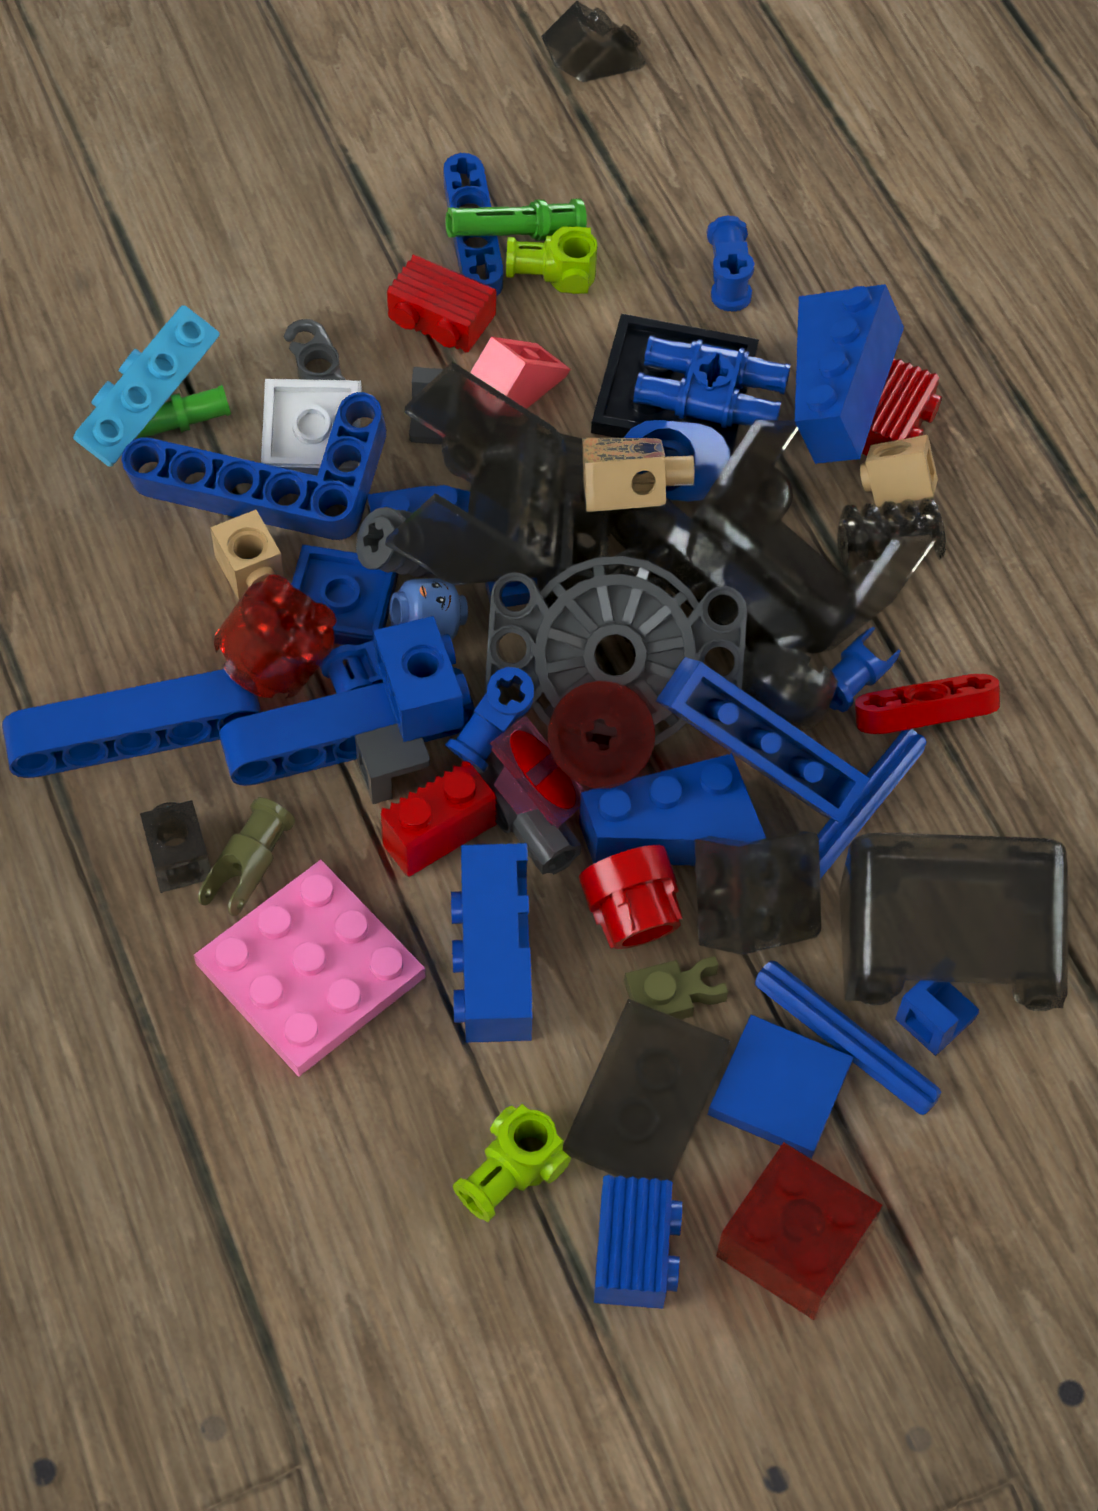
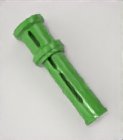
(534, 220)

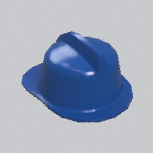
(688, 439)

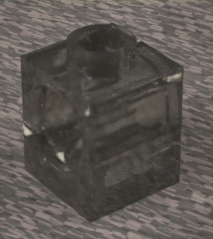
(177, 864)

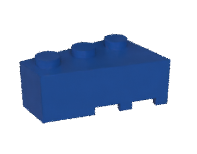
(670, 811)
(494, 944)

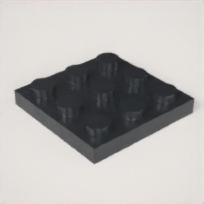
(615, 408)

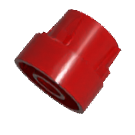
(633, 896)

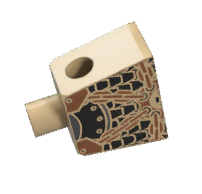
(612, 471)

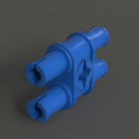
(701, 366)

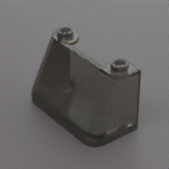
(955, 915)

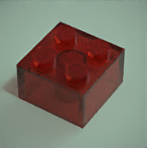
(798, 1230)

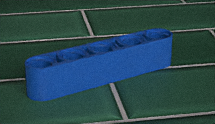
(123, 723)
(308, 734)

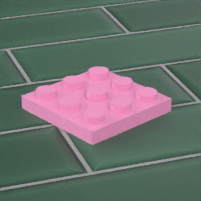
(309, 967)

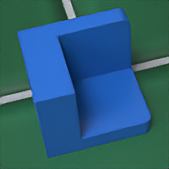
(935, 1013)

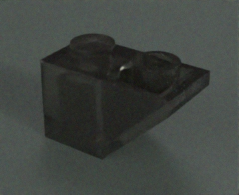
(591, 45)

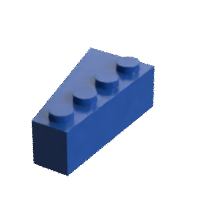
(842, 367)

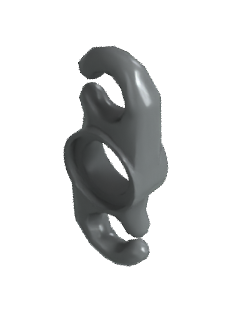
(318, 348)

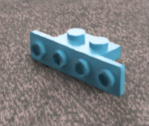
(145, 385)

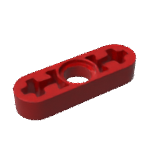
(927, 703)

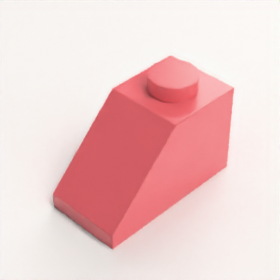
(519, 369)

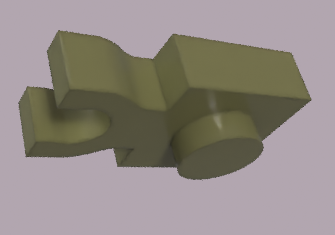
(675, 991)

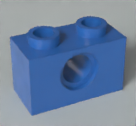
(420, 678)

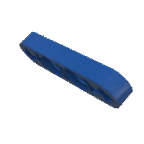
(477, 194)

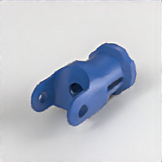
(857, 669)

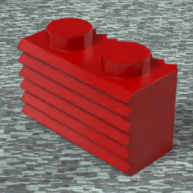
(441, 303)
(904, 404)
(438, 818)

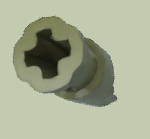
(248, 854)

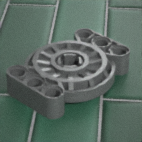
(566, 635)

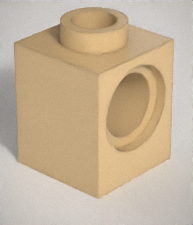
(900, 470)
(243, 539)

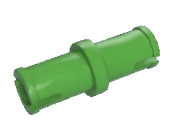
(188, 410)

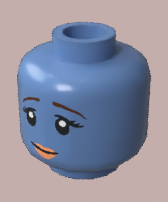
(430, 598)

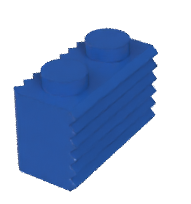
(634, 1242)

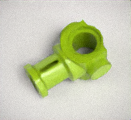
(563, 259)
(511, 1166)

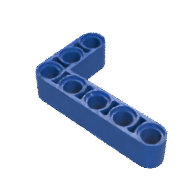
(268, 481)

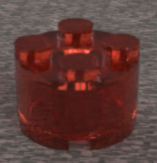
(275, 638)
(584, 758)

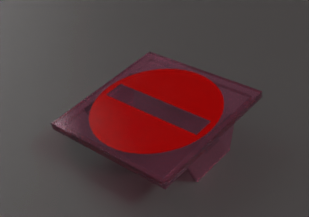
(531, 775)

